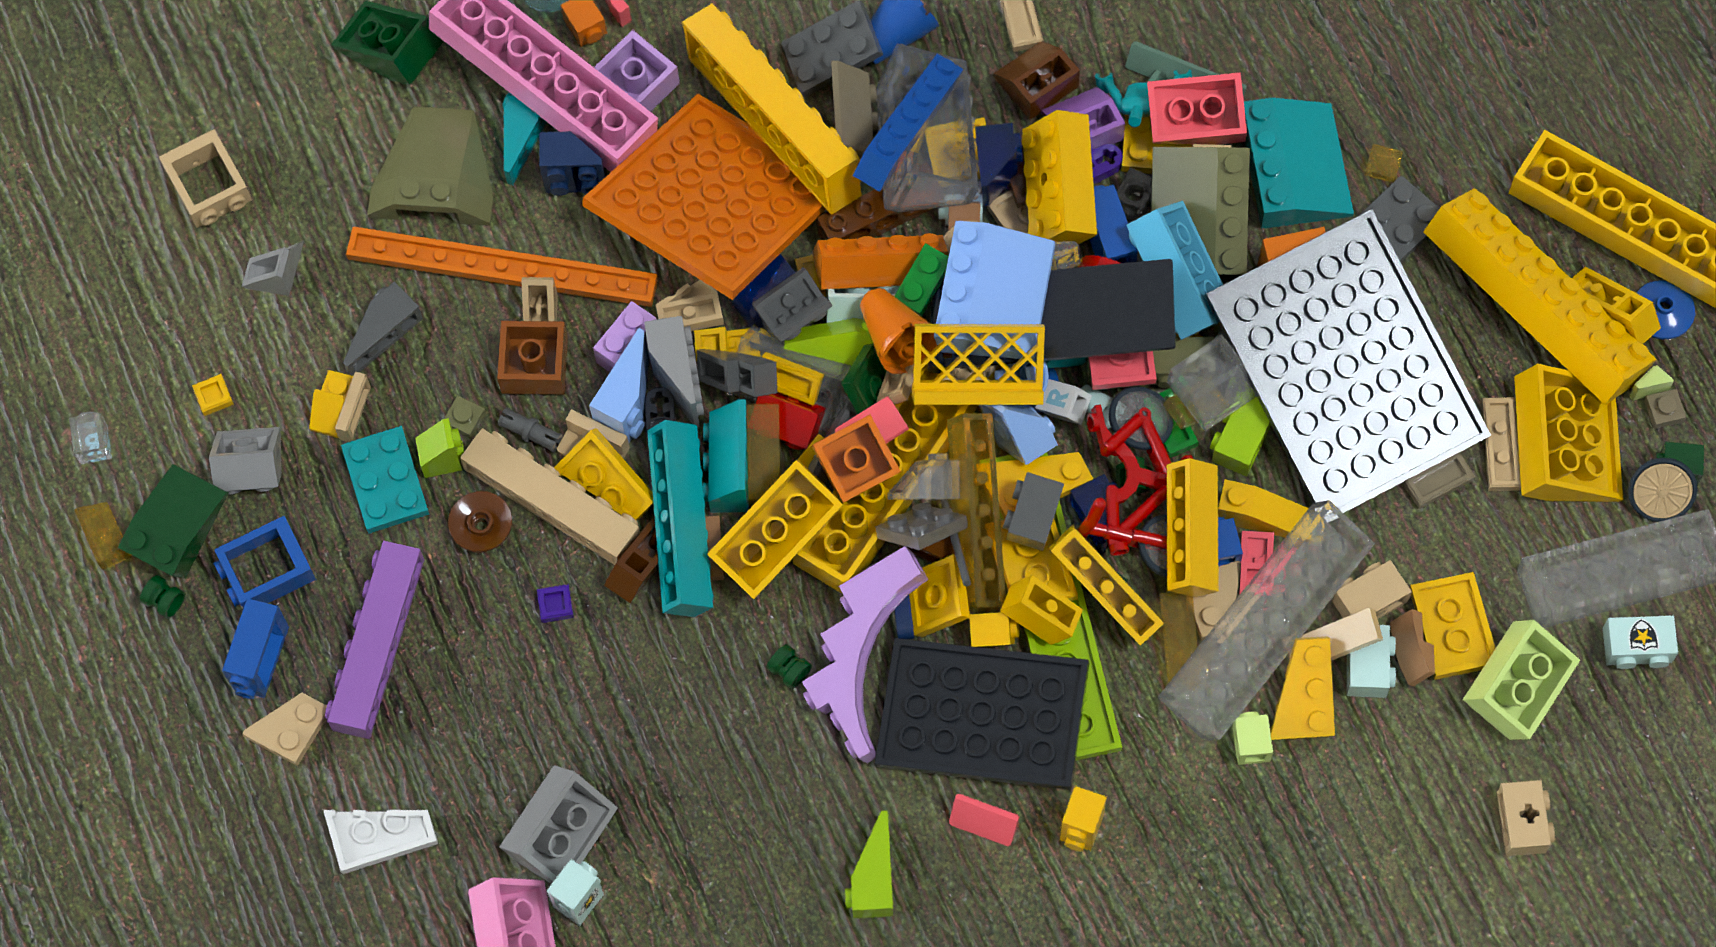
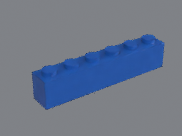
(908, 122)

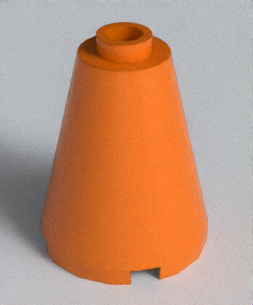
(892, 330)

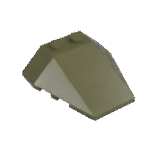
(435, 169)

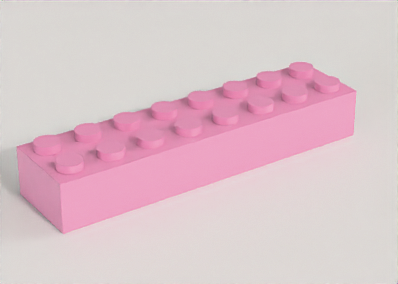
(545, 75)

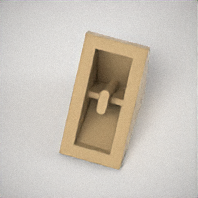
(539, 299)

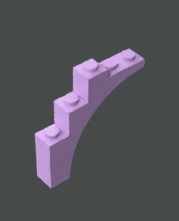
(839, 686)

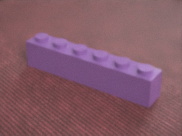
(375, 640)

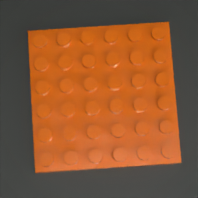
(707, 197)

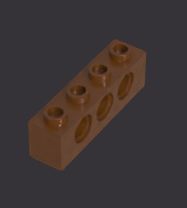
(863, 218)

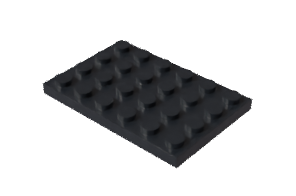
(982, 713)

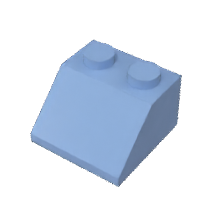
(1021, 431)

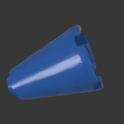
(900, 23)

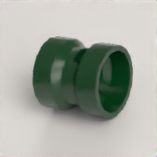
(162, 596)
(789, 666)

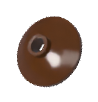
(476, 508)

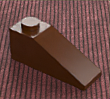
(635, 565)

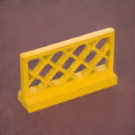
(978, 391)

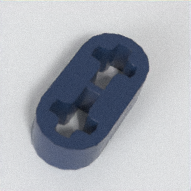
(903, 620)

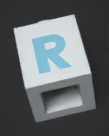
(1065, 402)

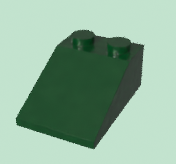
(388, 41)
(174, 522)

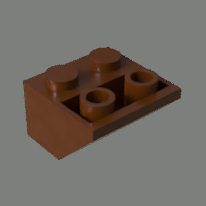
(1038, 78)

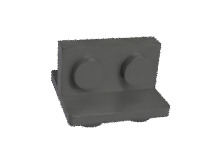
(791, 306)

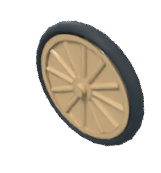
(1662, 489)

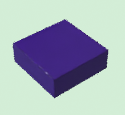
(555, 603)

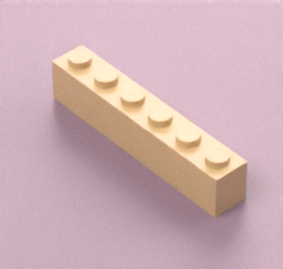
(549, 496)

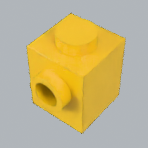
(993, 629)

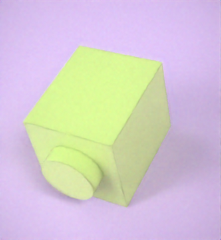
(1252, 738)

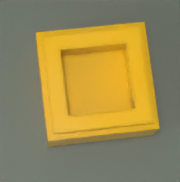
(212, 395)

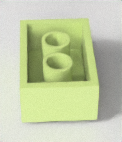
(1521, 679)

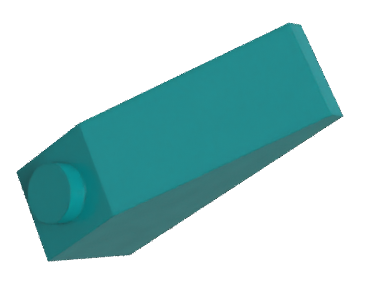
(521, 133)

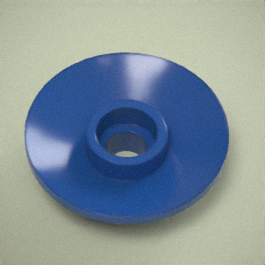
(1676, 319)

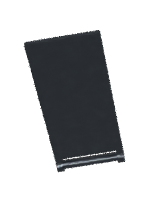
(1098, 312)

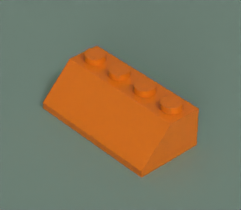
(869, 260)

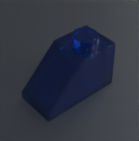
(1082, 500)

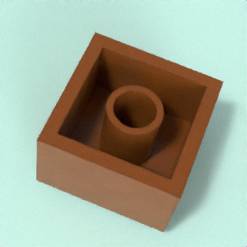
(532, 357)

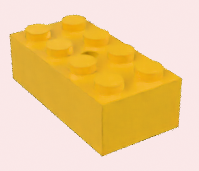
(1060, 177)

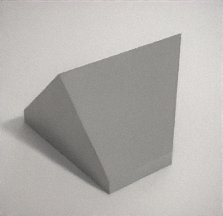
(273, 270)

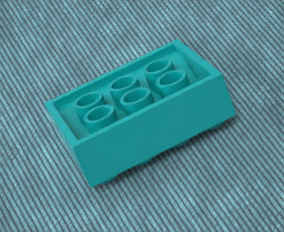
(1295, 162)

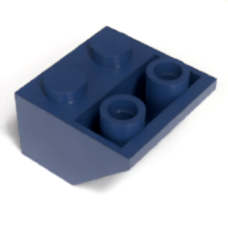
(568, 164)

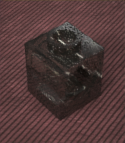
(1135, 184)

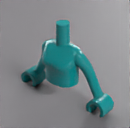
(1136, 99)

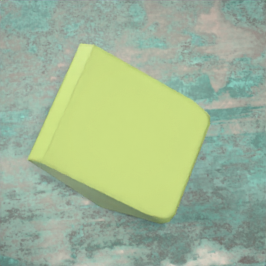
(1652, 382)

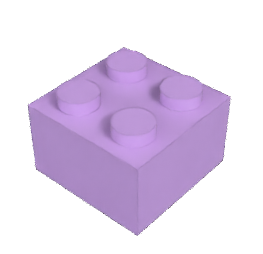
(640, 70)

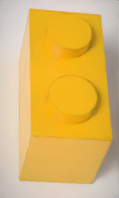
(1041, 610)
(1082, 819)

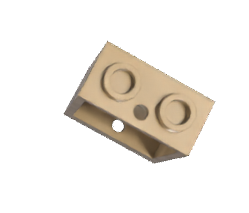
(194, 154)

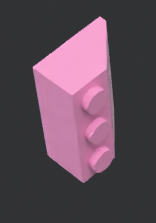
(511, 913)

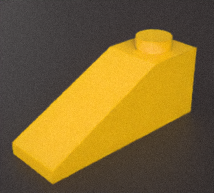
(1621, 303)
(1258, 509)

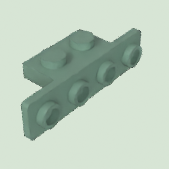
(1161, 65)

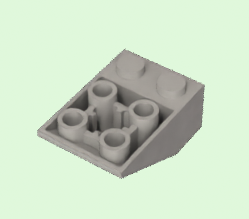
(675, 363)

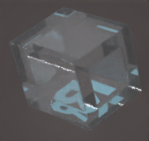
(90, 437)

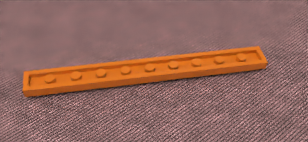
(500, 265)

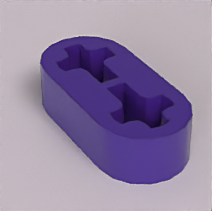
(1102, 169)

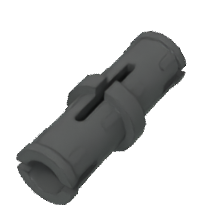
(530, 429)

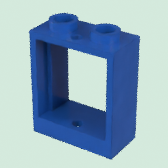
(1112, 233)
(276, 587)
(255, 649)

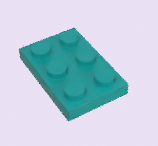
(385, 479)

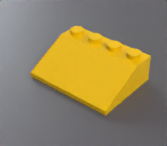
(1566, 439)

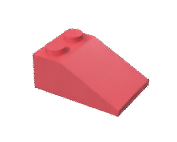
(1198, 110)

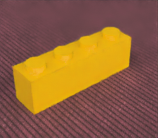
(1192, 528)
(1106, 585)

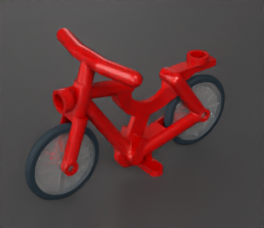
(1143, 424)

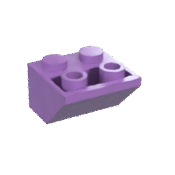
(1104, 118)

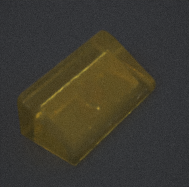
(102, 534)

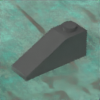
(384, 323)

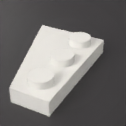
(374, 837)

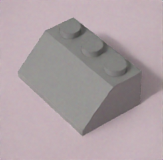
(558, 824)

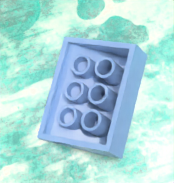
(994, 279)

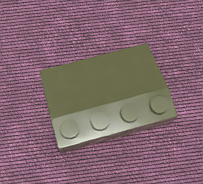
(1216, 194)

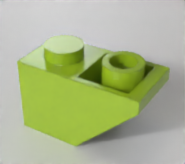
(440, 449)

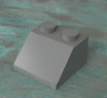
(246, 459)

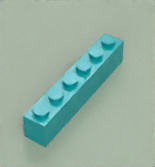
(680, 519)

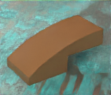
(1412, 652)

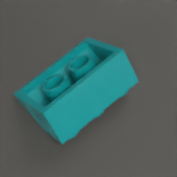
(727, 459)

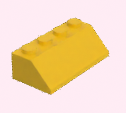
(775, 529)

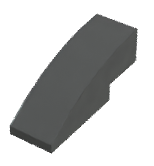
(737, 372)

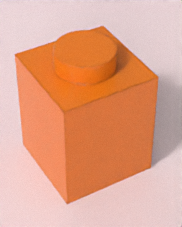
(584, 21)

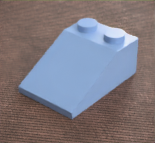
(623, 393)

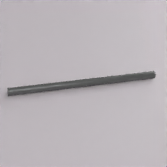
(958, 551)

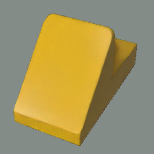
(328, 403)

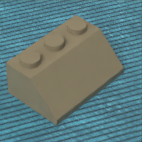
(853, 106)

